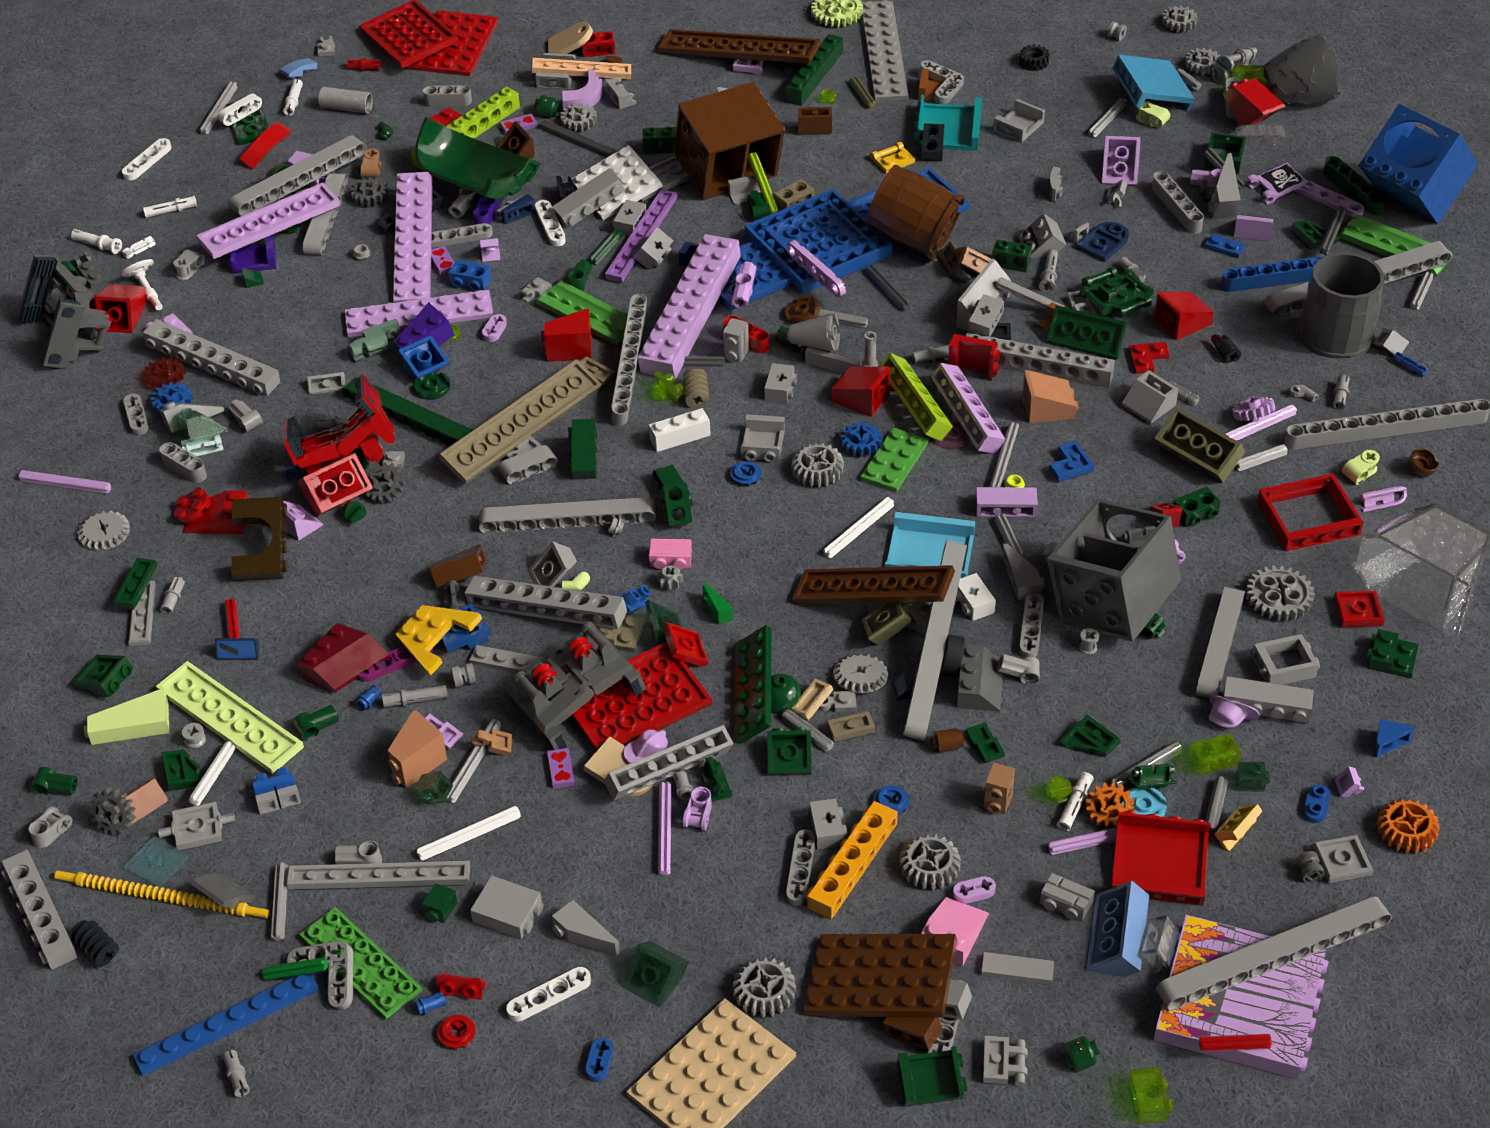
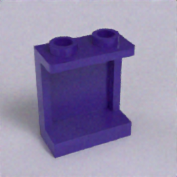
(254, 257)

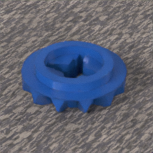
(746, 467)
(891, 792)

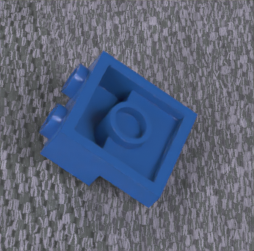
(459, 637)

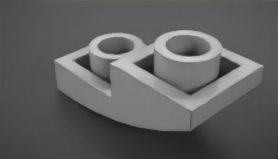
(1055, 188)

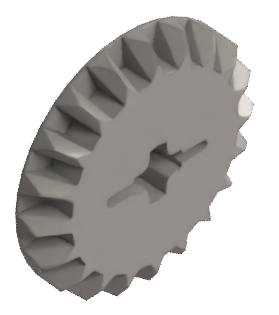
(93, 537)
(848, 678)

